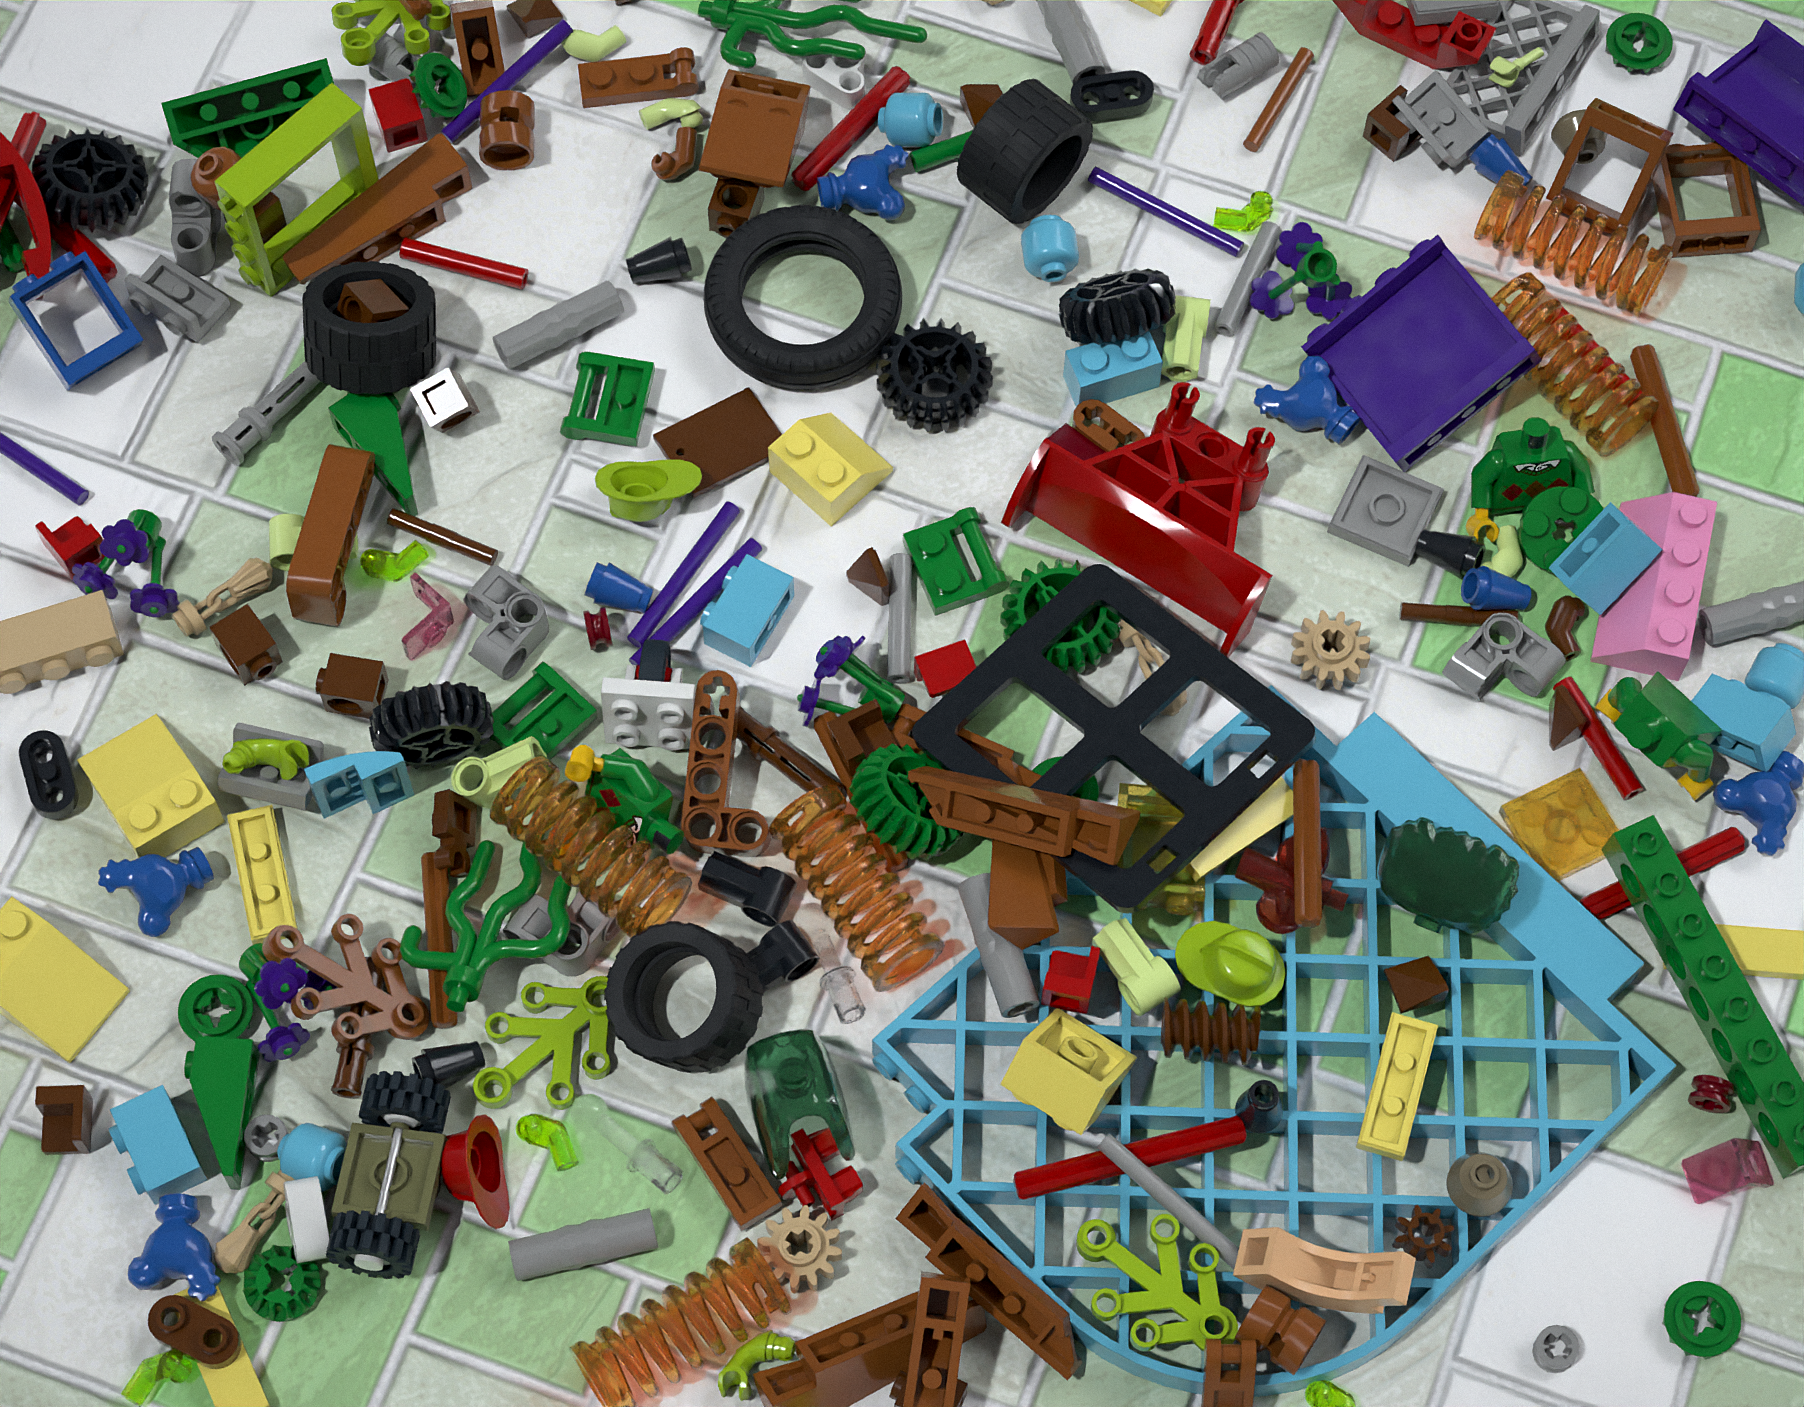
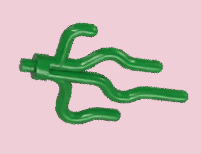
(765, 18)
(475, 955)

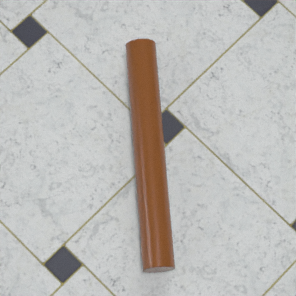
(1278, 99)

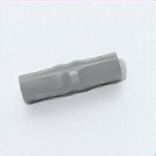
(1071, 38)
(558, 324)
(1752, 614)
(999, 957)
(583, 1244)

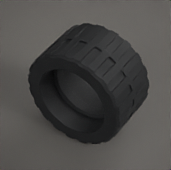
(1024, 151)
(369, 355)
(635, 980)

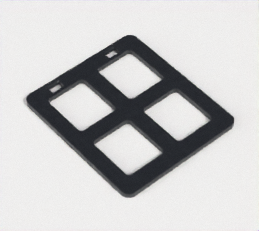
(1116, 731)

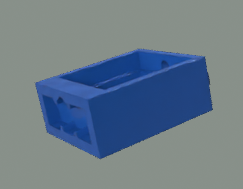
(97, 359)

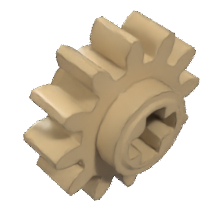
(1325, 664)
(797, 1231)

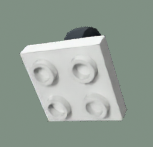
(650, 703)

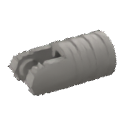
(393, 59)
(1240, 65)

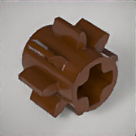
(1430, 1226)

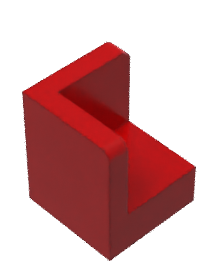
(398, 115)
(72, 543)
(944, 667)
(1070, 980)

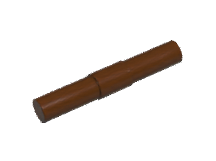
(442, 537)
(1447, 614)

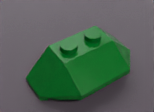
(243, 111)

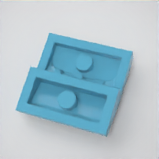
(356, 777)

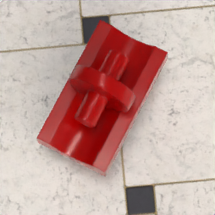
(831, 1190)

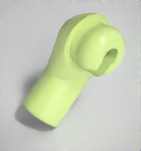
(591, 46)
(670, 109)
(1509, 555)

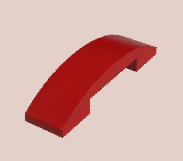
(38, 259)

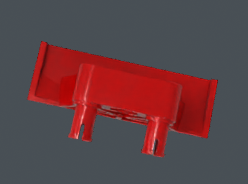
(1153, 526)

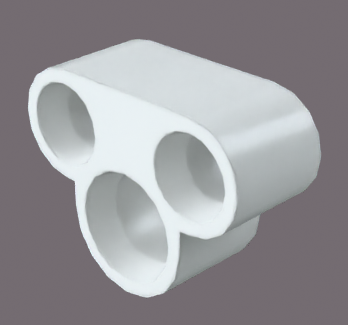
(836, 83)
(306, 1219)

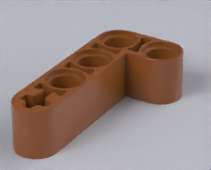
(328, 534)
(719, 763)

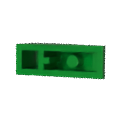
(374, 426)
(224, 1086)

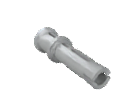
(252, 419)

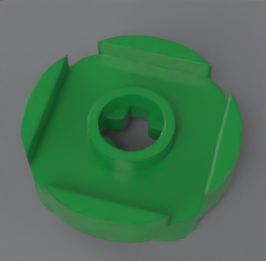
(1540, 517)

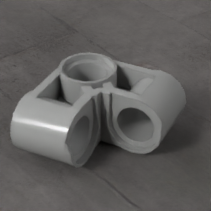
(193, 222)
(500, 603)
(1526, 661)
(587, 928)

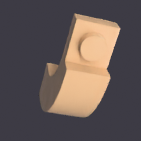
(1323, 1275)

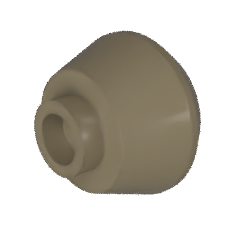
(1564, 131)
(1479, 1184)

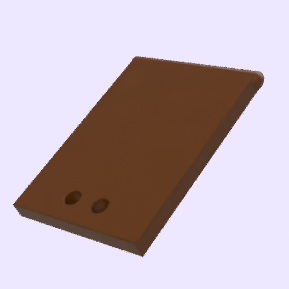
(721, 439)

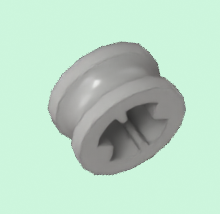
(264, 1123)
(1558, 1363)

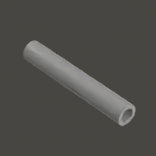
(1252, 268)
(899, 618)

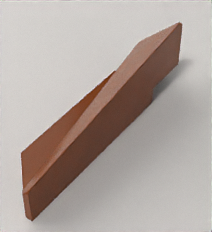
(394, 208)
(1026, 815)
(1023, 882)
(993, 1280)
(852, 1358)

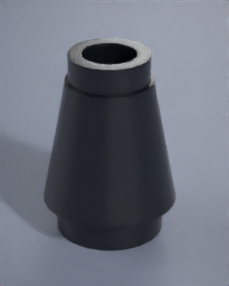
(660, 262)
(1451, 551)
(449, 1063)
(1260, 1116)

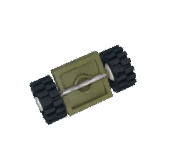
(389, 1175)

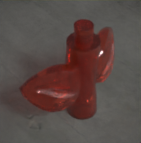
(1276, 878)

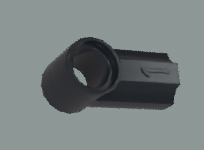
(759, 893)
(782, 955)

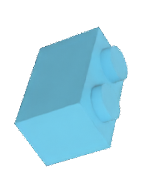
(1112, 369)
(1605, 558)
(747, 609)
(1751, 724)
(157, 1144)

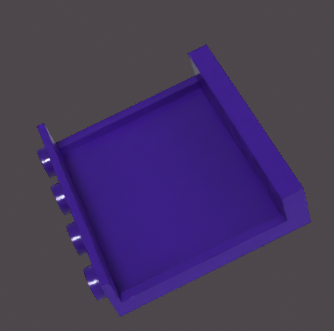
(1756, 107)
(1421, 352)

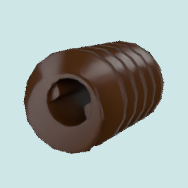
(1210, 1031)

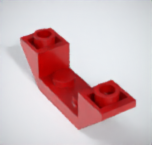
(1430, 44)

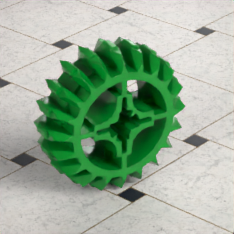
(1077, 644)
(895, 806)

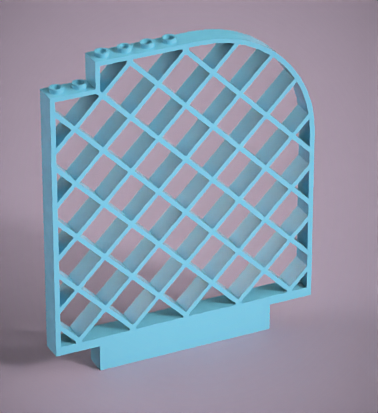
(1544, 931)

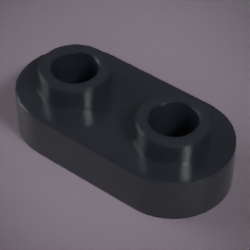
(1110, 95)
(49, 777)

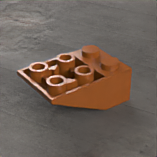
(755, 129)

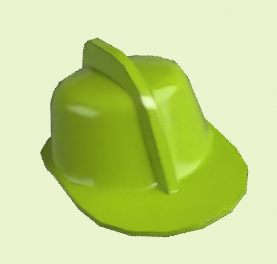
(646, 488)
(1230, 963)

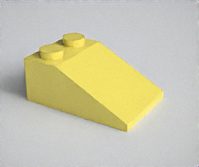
(151, 789)
(51, 983)

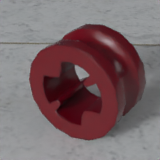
(597, 628)
(1711, 1094)

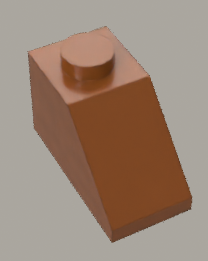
(477, 44)

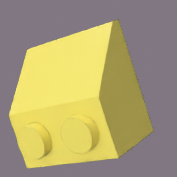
(826, 465)
(1067, 1071)

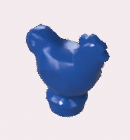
(866, 184)
(1309, 403)
(1765, 800)
(157, 884)
(176, 1250)

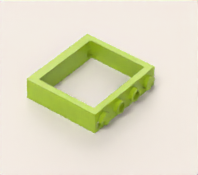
(323, 119)

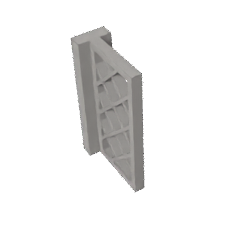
(1551, 73)

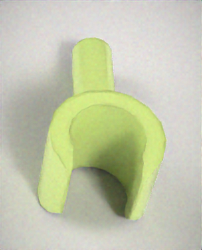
(1507, 72)

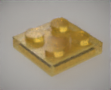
(1560, 825)

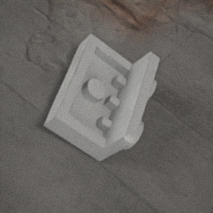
(1442, 119)
(177, 298)
(264, 781)

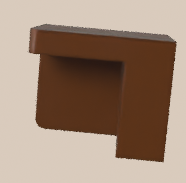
(1388, 132)
(859, 734)
(65, 1119)

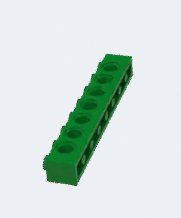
(1712, 987)

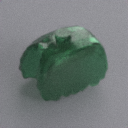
(1446, 877)
(792, 1079)

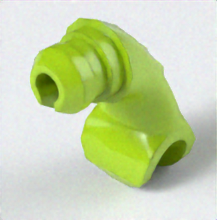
(282, 754)
(759, 1349)

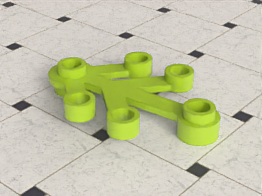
(359, 43)
(553, 1036)
(1163, 1289)

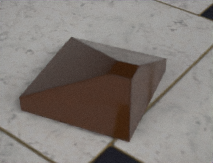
(534, 15)
(977, 99)
(870, 577)
(1564, 719)
(1416, 984)

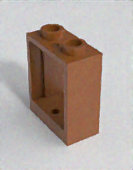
(1628, 129)
(1706, 235)

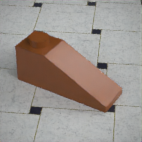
(936, 1340)

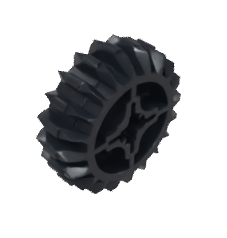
(115, 172)
(1117, 306)
(935, 389)
(432, 723)

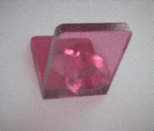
(433, 626)
(1726, 1169)

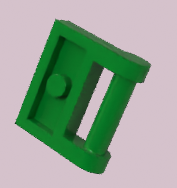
(621, 402)
(941, 566)
(552, 722)

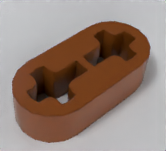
(1112, 426)

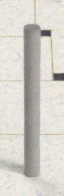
(1169, 1199)

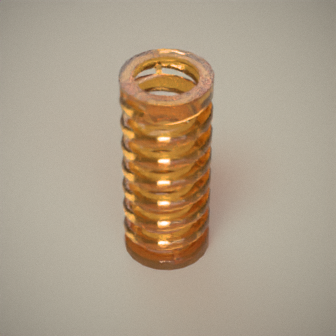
(1495, 221)
(1629, 422)
(590, 835)
(847, 854)
(599, 1359)

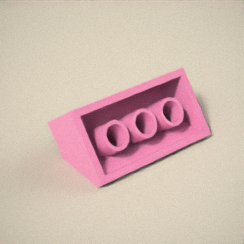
(1657, 613)

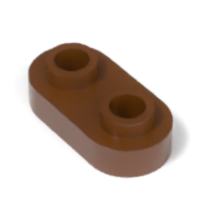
(192, 1330)

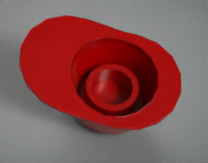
(475, 1170)

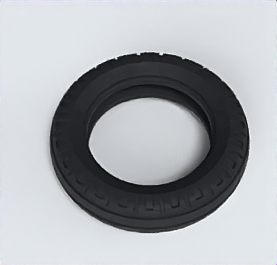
(802, 230)

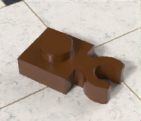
(456, 828)

